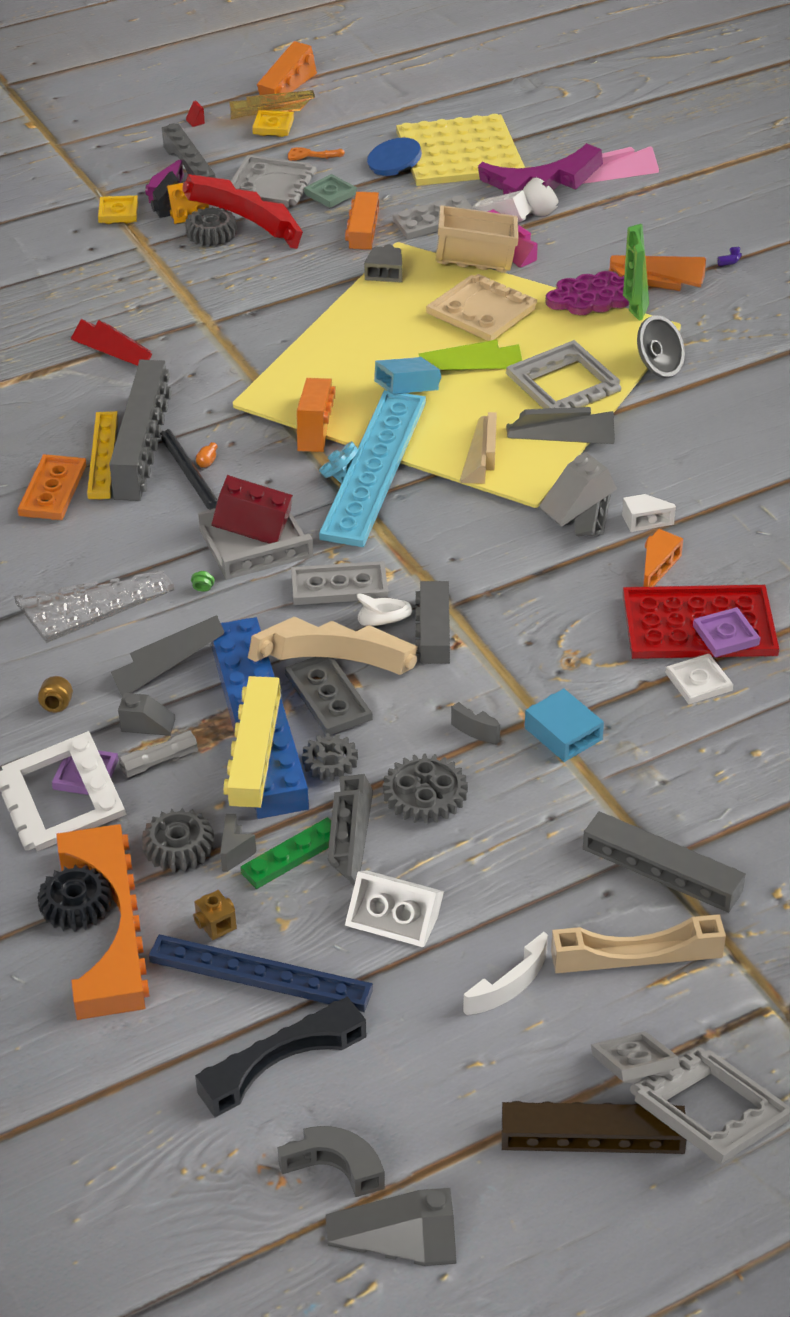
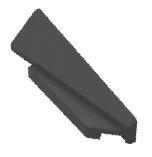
(564, 424)
(593, 520)
(165, 653)

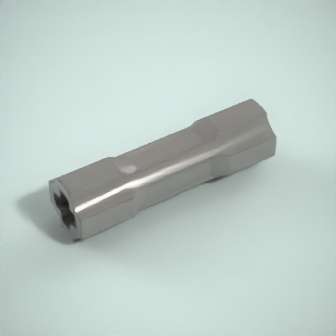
(141, 760)

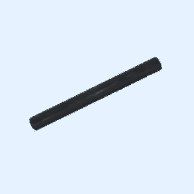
(189, 469)

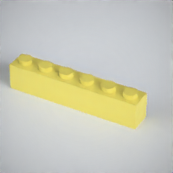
(254, 742)

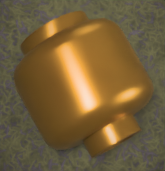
(55, 694)

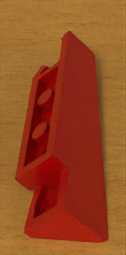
(110, 341)

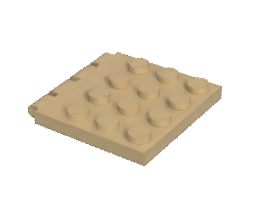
(482, 306)

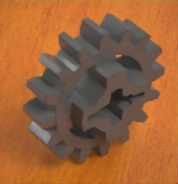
(329, 756)

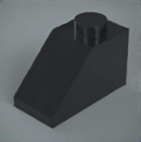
(161, 199)

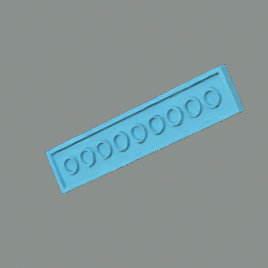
(372, 469)

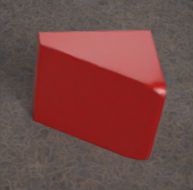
(195, 115)

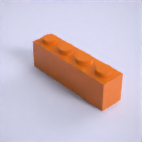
(362, 220)

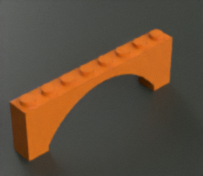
(115, 980)

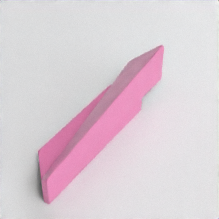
(624, 164)

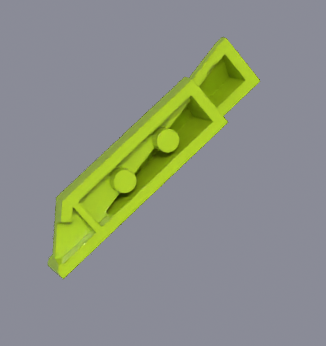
(474, 356)

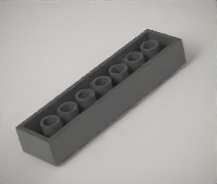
(140, 430)

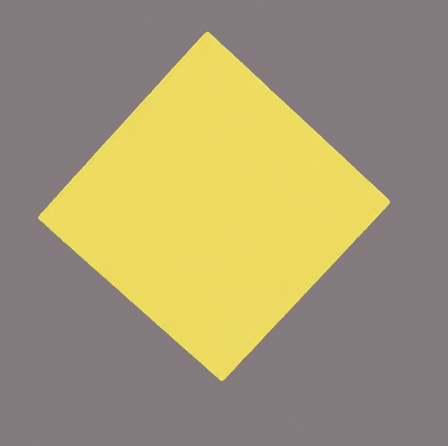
(392, 323)

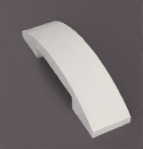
(487, 996)

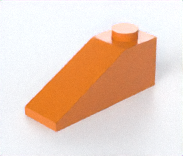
(661, 554)

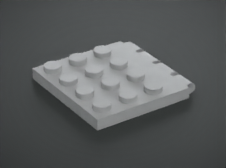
(274, 178)

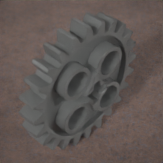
(425, 788)

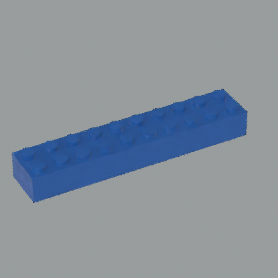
(285, 781)

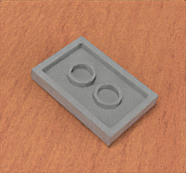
(635, 1057)

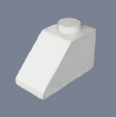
(647, 512)

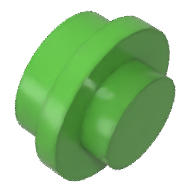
(202, 581)

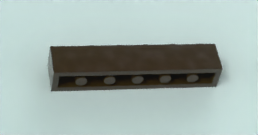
(587, 1128)

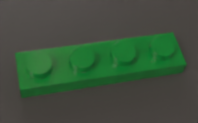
(288, 854)

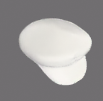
(382, 610)

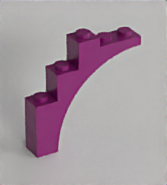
(568, 171)

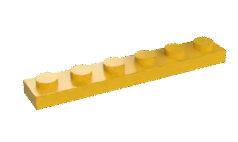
(102, 449)

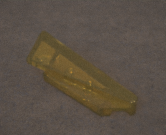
(270, 102)

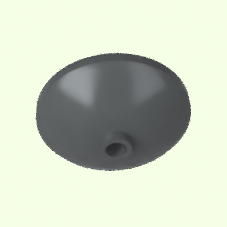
(660, 346)

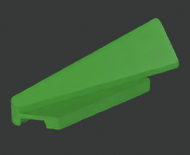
(635, 274)

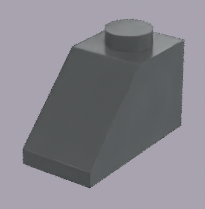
(144, 715)

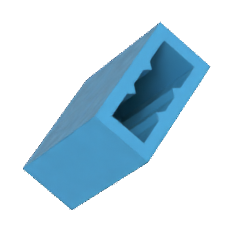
(407, 375)
(564, 725)

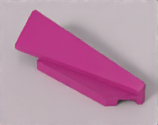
(526, 249)

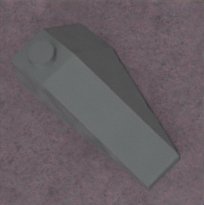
(402, 1226)

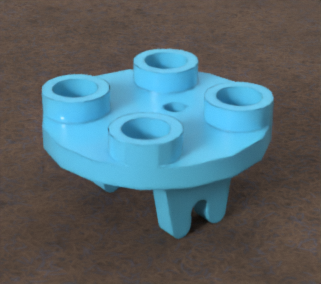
(339, 462)

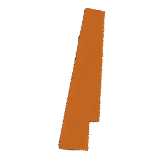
(667, 271)

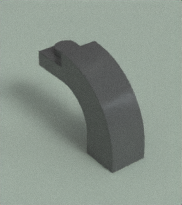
(338, 1149)

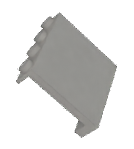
(243, 555)

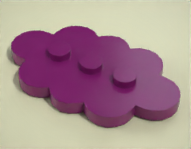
(588, 293)

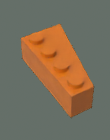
(289, 71)

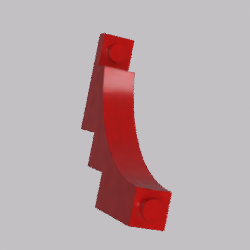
(248, 204)

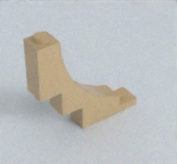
(301, 639)

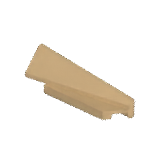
(482, 451)

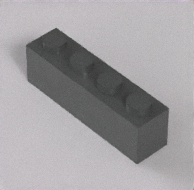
(434, 622)

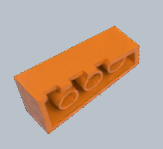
(314, 413)

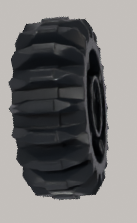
(74, 898)

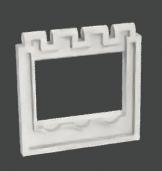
(94, 776)

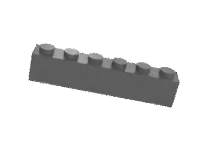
(664, 861)

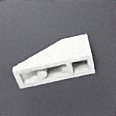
(508, 204)

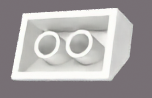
(393, 908)

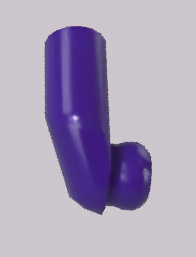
(730, 259)

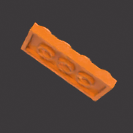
(41, 487)

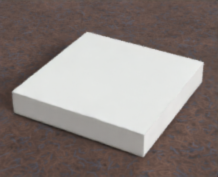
(699, 678)

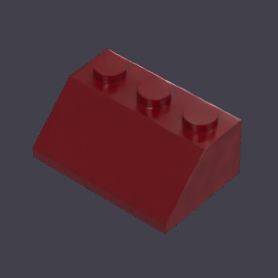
(252, 510)

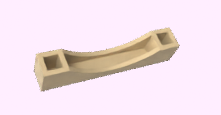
(690, 941)

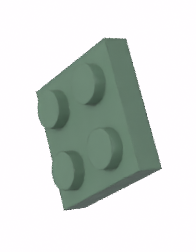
(330, 190)

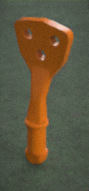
(299, 153)

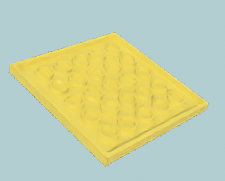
(458, 146)

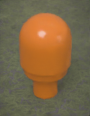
(206, 455)

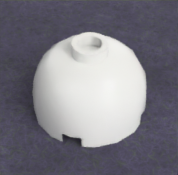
(540, 198)

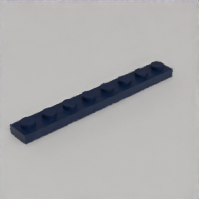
(259, 972)

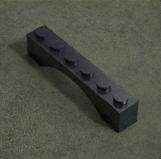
(330, 1028)

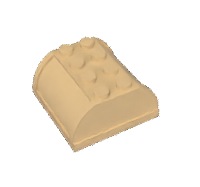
(476, 238)

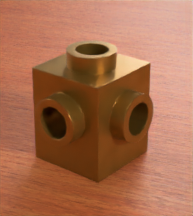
(215, 914)

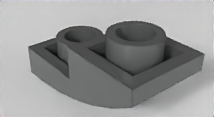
(477, 726)

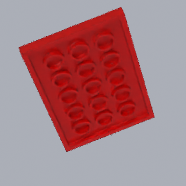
(663, 618)

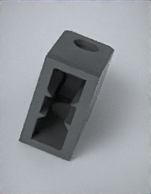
(384, 264)

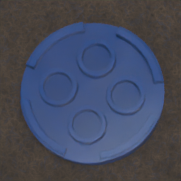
(394, 156)

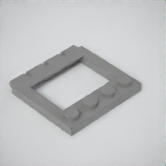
(556, 358)
(737, 1135)

